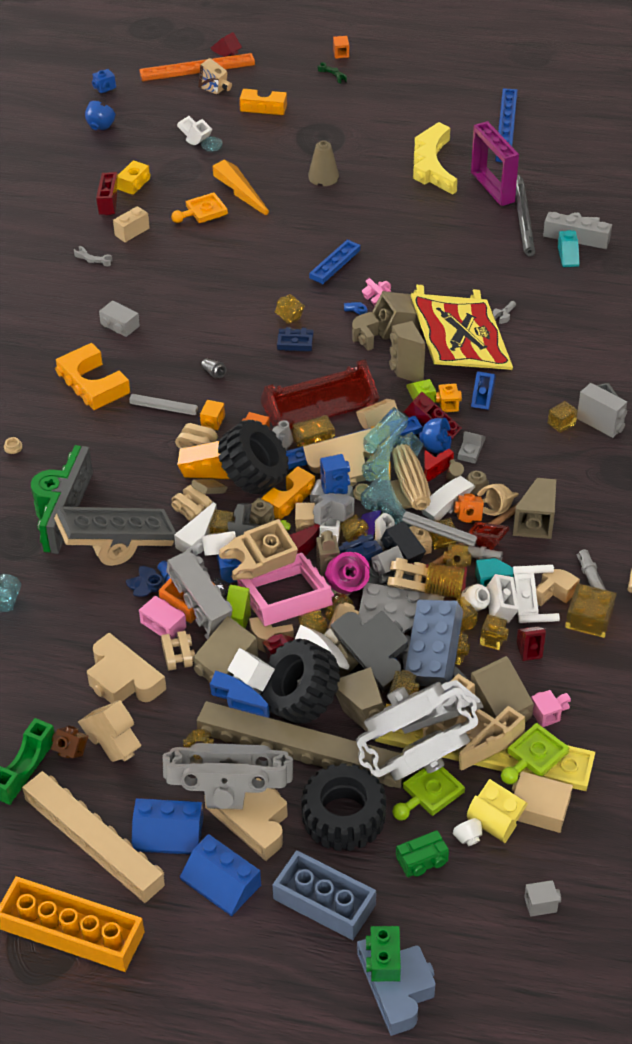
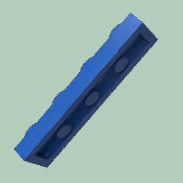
(334, 261)

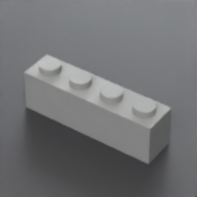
(588, 231)

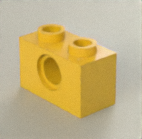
(133, 177)

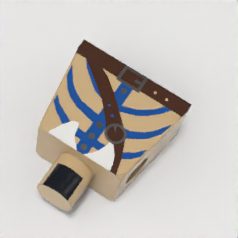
(213, 77)

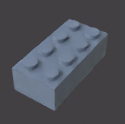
(434, 641)
(324, 895)

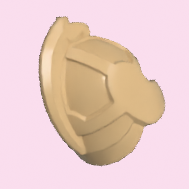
(498, 498)

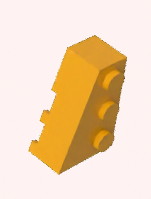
(201, 462)

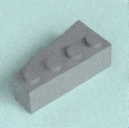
(198, 591)

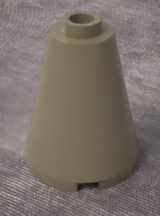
(323, 165)

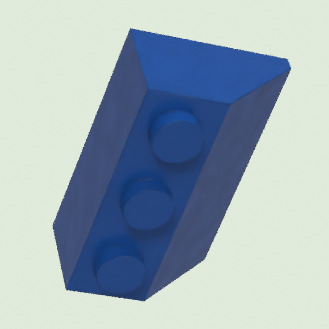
(166, 826)
(221, 875)

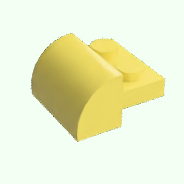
(496, 810)

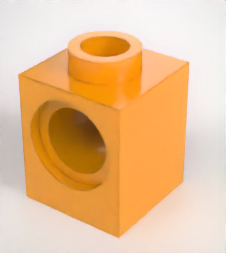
(212, 414)

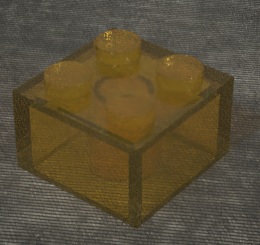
(590, 610)

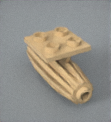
(412, 486)

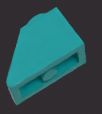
(568, 248)
(487, 568)

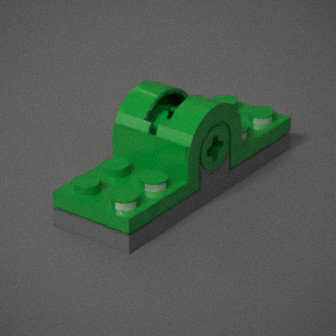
(60, 489)

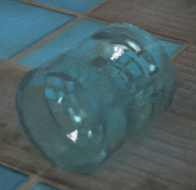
(9, 590)

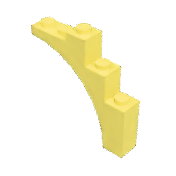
(425, 158)

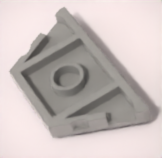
(444, 711)

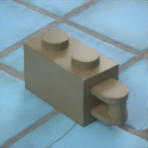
(327, 549)

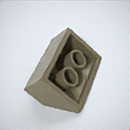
(407, 352)

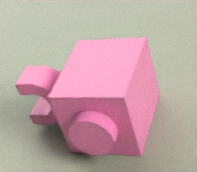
(548, 708)

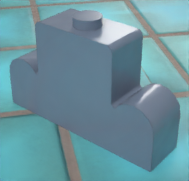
(400, 998)

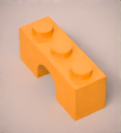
(273, 104)
(299, 486)

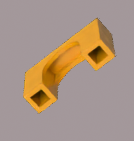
(94, 392)

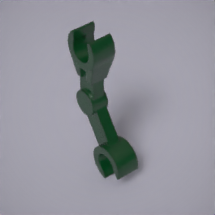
(335, 71)

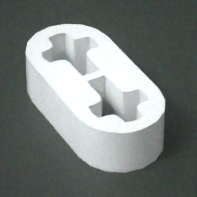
(380, 526)

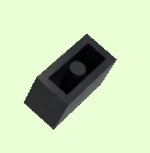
(403, 537)

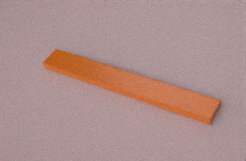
(194, 67)

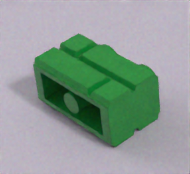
(422, 854)

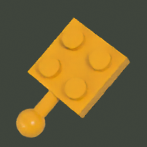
(202, 208)

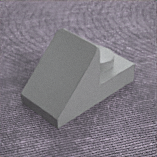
(471, 447)

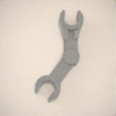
(82, 253)

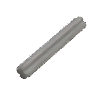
(163, 404)
(440, 529)

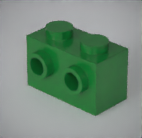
(385, 953)

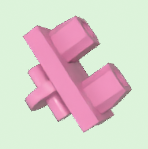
(375, 289)

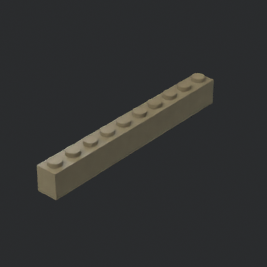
(300, 742)

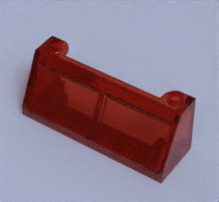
(321, 396)

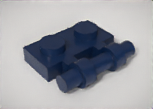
(295, 339)
(363, 545)

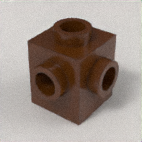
(69, 742)

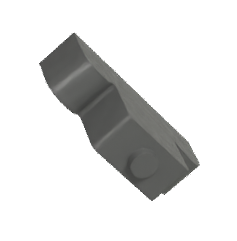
(373, 644)

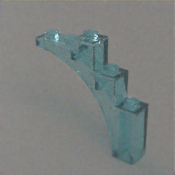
(376, 468)

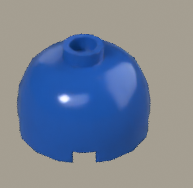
(99, 116)
(435, 435)

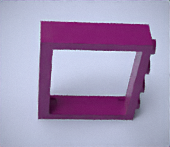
(487, 136)

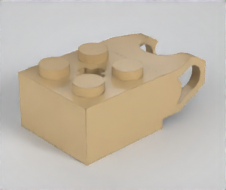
(260, 550)

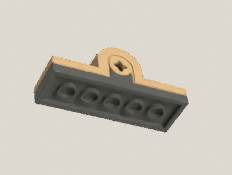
(114, 530)

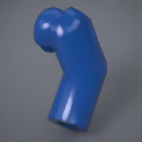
(357, 307)

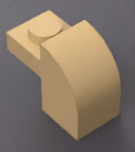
(559, 583)
(265, 632)

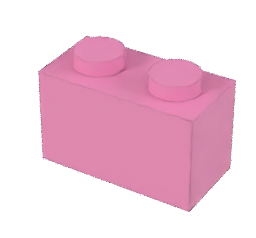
(162, 617)

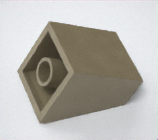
(392, 310)
(536, 510)
(222, 647)
(500, 687)
(360, 696)

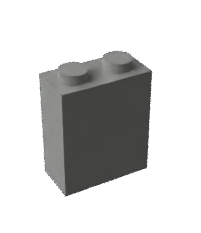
(602, 410)

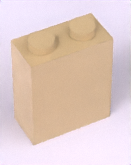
(545, 800)

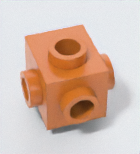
(469, 508)

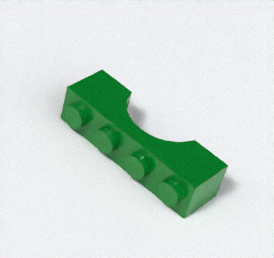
(34, 747)

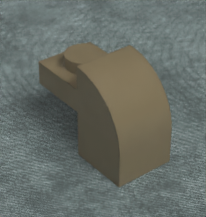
(364, 329)

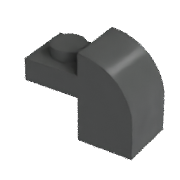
(241, 523)

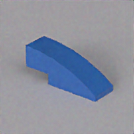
(238, 694)

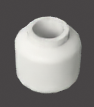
(477, 596)

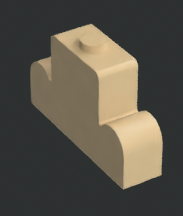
(349, 445)
(122, 672)
(112, 729)
(258, 821)

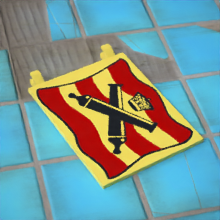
(460, 330)

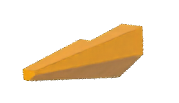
(233, 177)

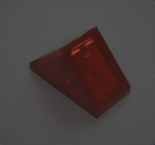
(488, 534)

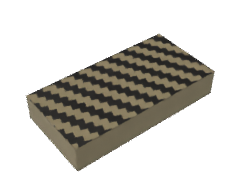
(209, 486)

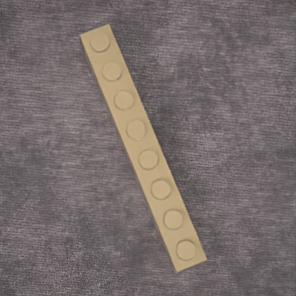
(94, 836)

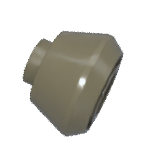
(478, 479)

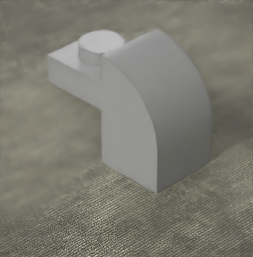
(333, 506)

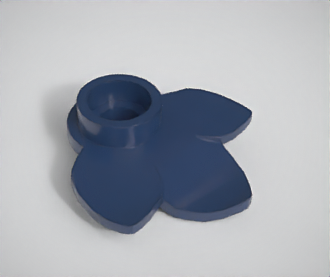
(146, 582)

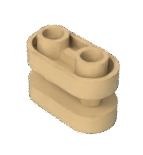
(195, 435)
(190, 503)
(401, 567)
(183, 641)

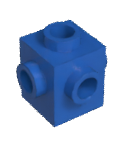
(104, 81)

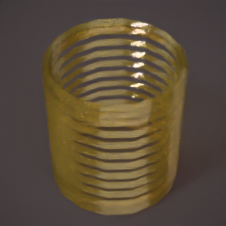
(444, 572)

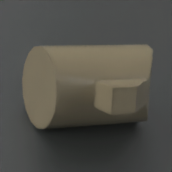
(455, 470)

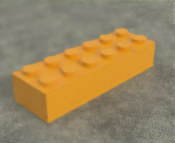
(71, 923)

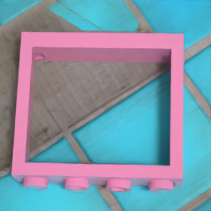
(294, 606)

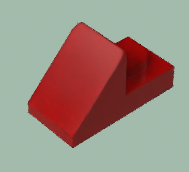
(436, 465)

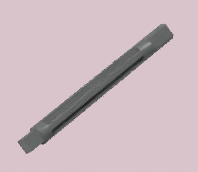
(524, 217)

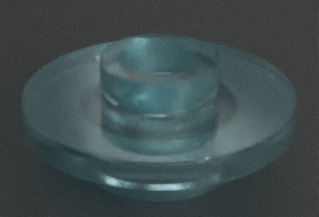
(212, 143)

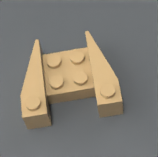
(488, 736)

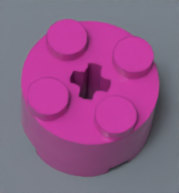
(358, 573)

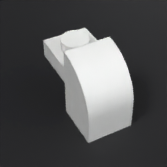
(195, 131)
(214, 542)

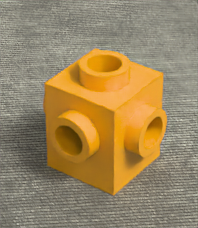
(448, 397)

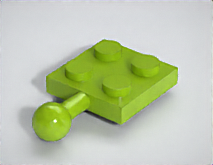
(535, 750)
(429, 790)

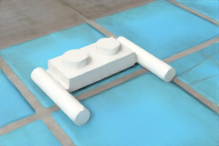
(526, 594)

